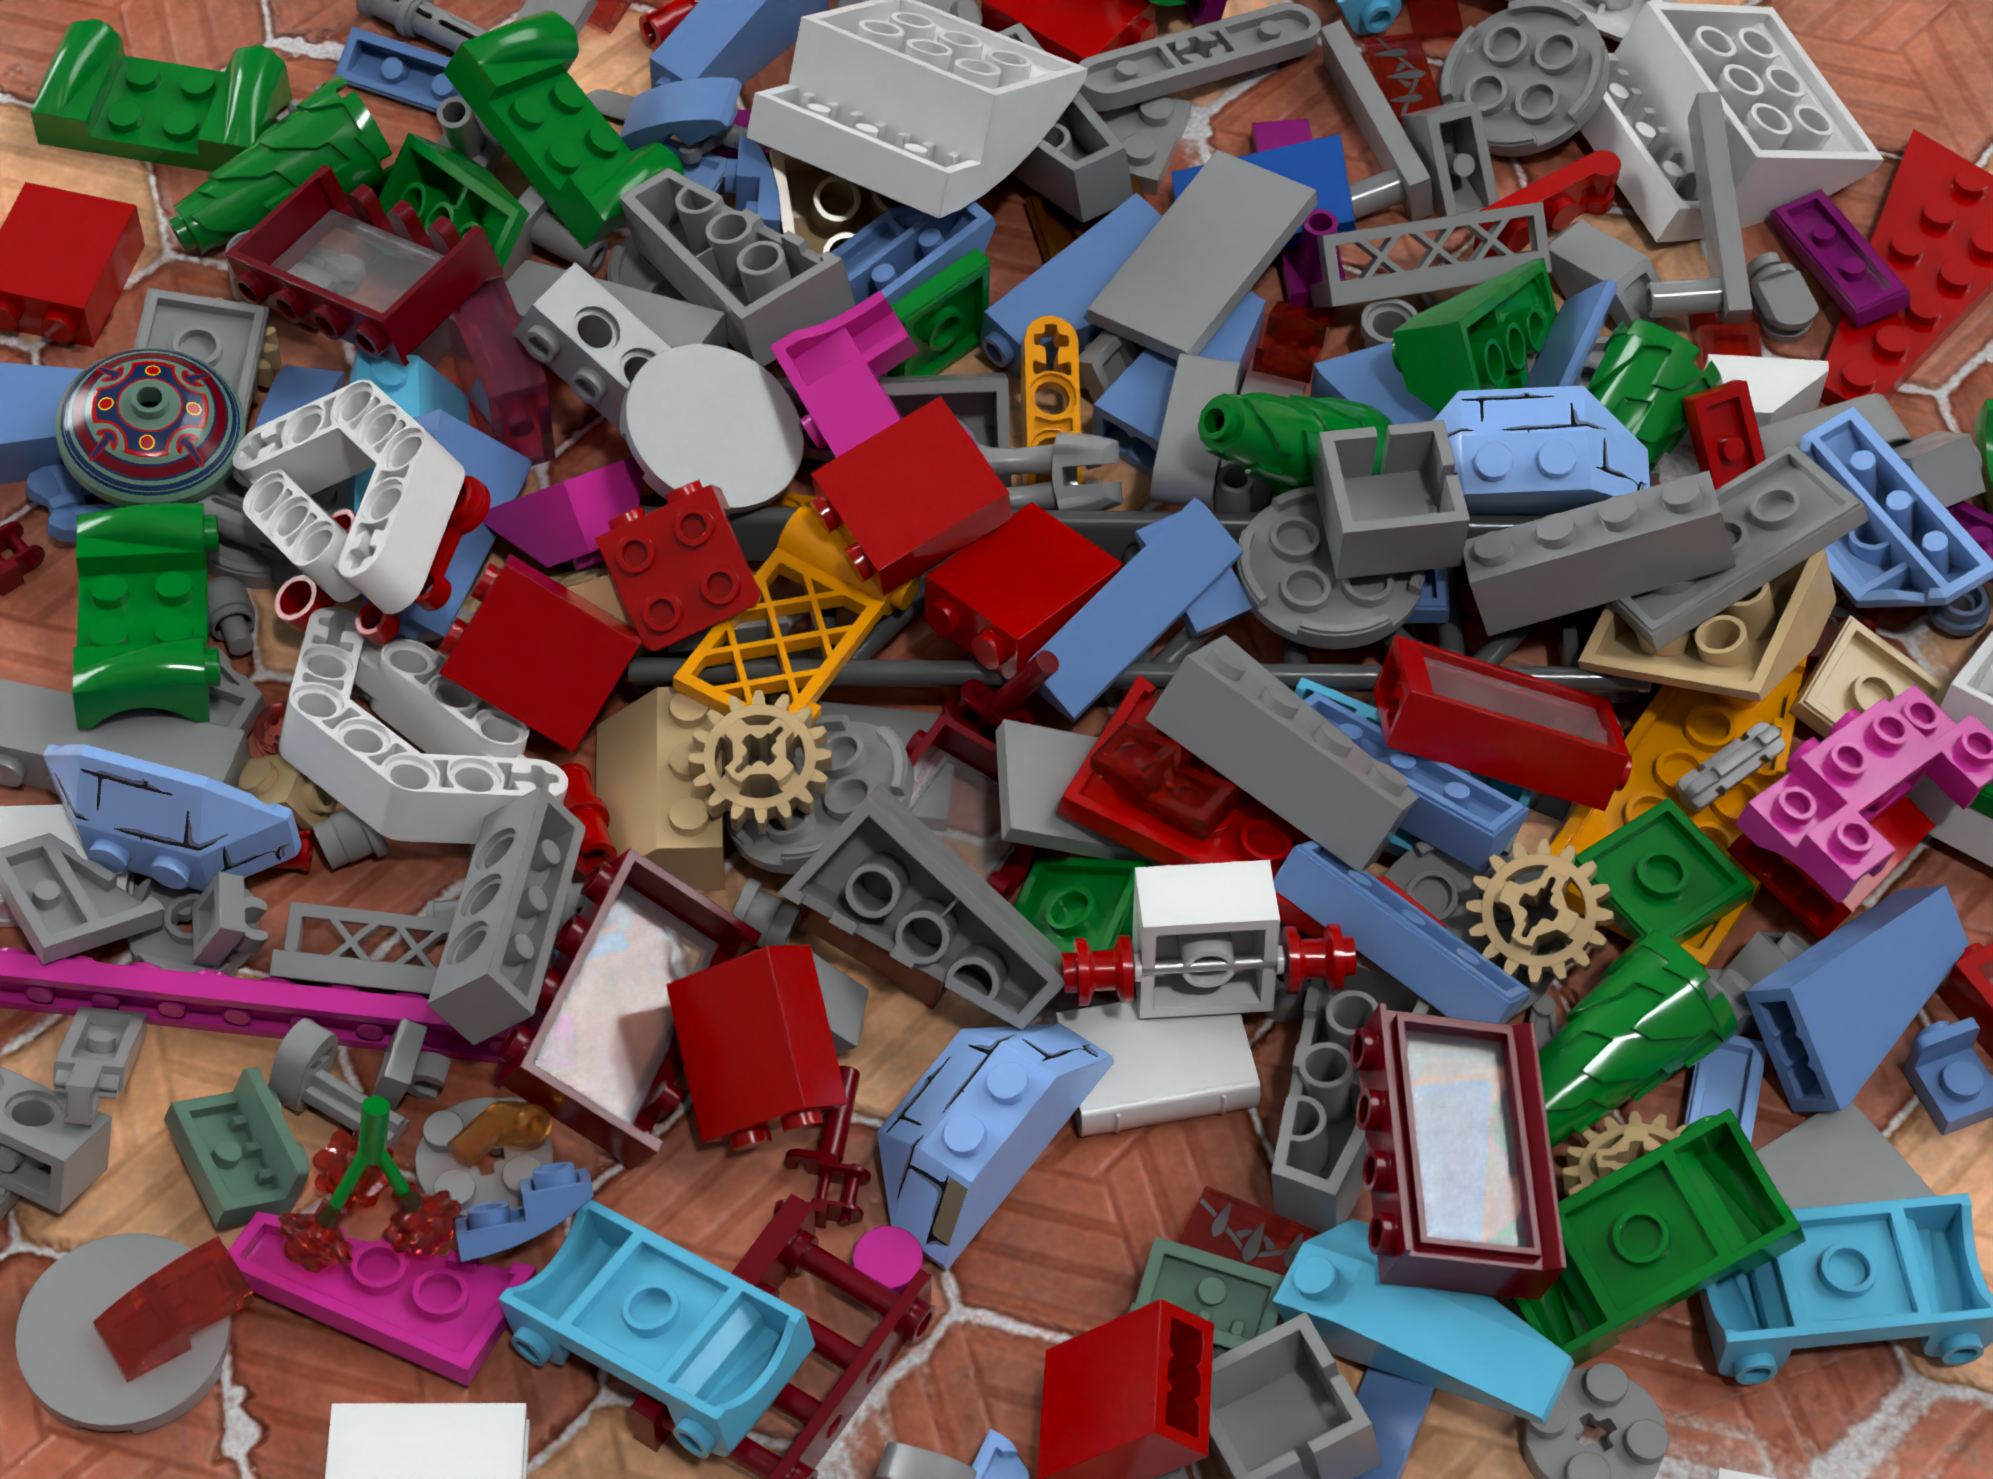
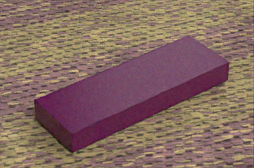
(1840, 258)

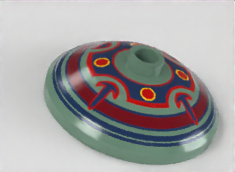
(155, 452)

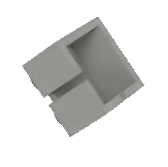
(1392, 517)
(1279, 1414)

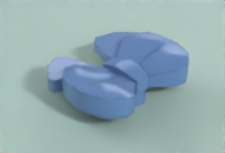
(64, 497)

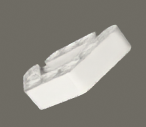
(400, 512)
(403, 794)

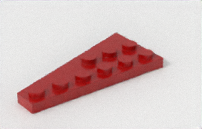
(1941, 248)
(1246, 834)

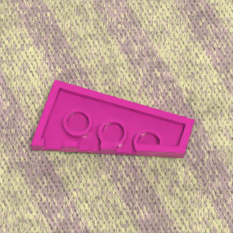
(403, 1302)

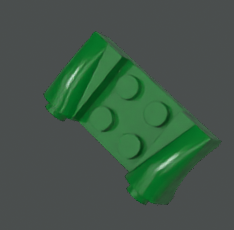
(152, 108)
(548, 124)
(144, 611)
(1661, 1235)

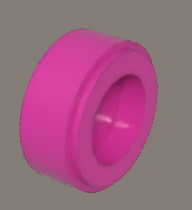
(889, 1256)

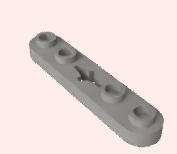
(1180, 59)

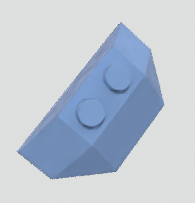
(909, 248)

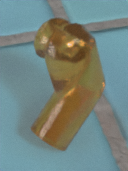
(501, 1126)

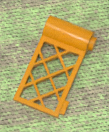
(818, 564)

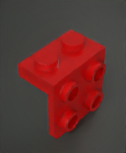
(679, 566)

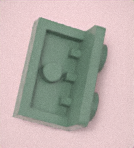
(240, 1150)
(1213, 1288)

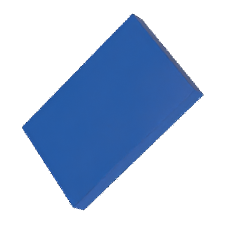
(1312, 163)

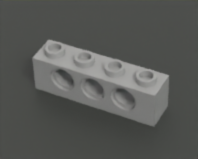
(584, 310)
(507, 916)
(40, 1152)

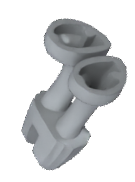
(1061, 461)

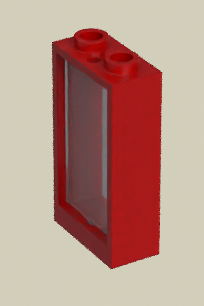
(1501, 723)

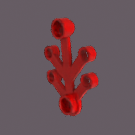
(302, 596)

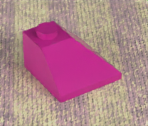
(568, 516)

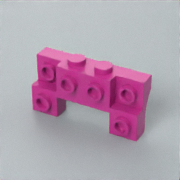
(838, 372)
(1862, 769)

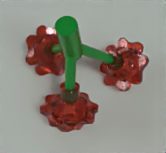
(359, 1171)

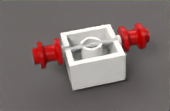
(1206, 945)

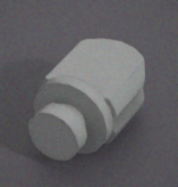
(1780, 298)

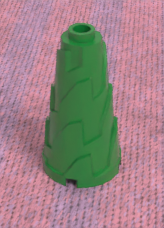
(281, 159)
(1644, 383)
(1279, 435)
(1631, 1034)

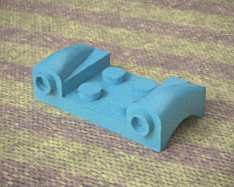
(1856, 1280)
(662, 1325)

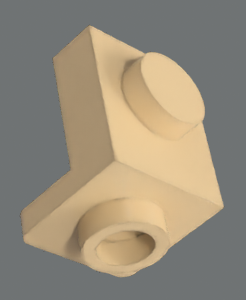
(279, 782)

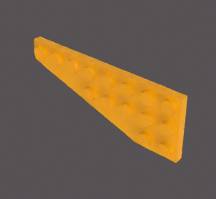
(1665, 744)

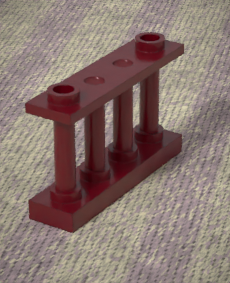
(787, 1247)

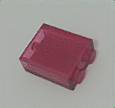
(500, 375)

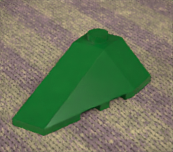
(454, 186)
(1477, 337)

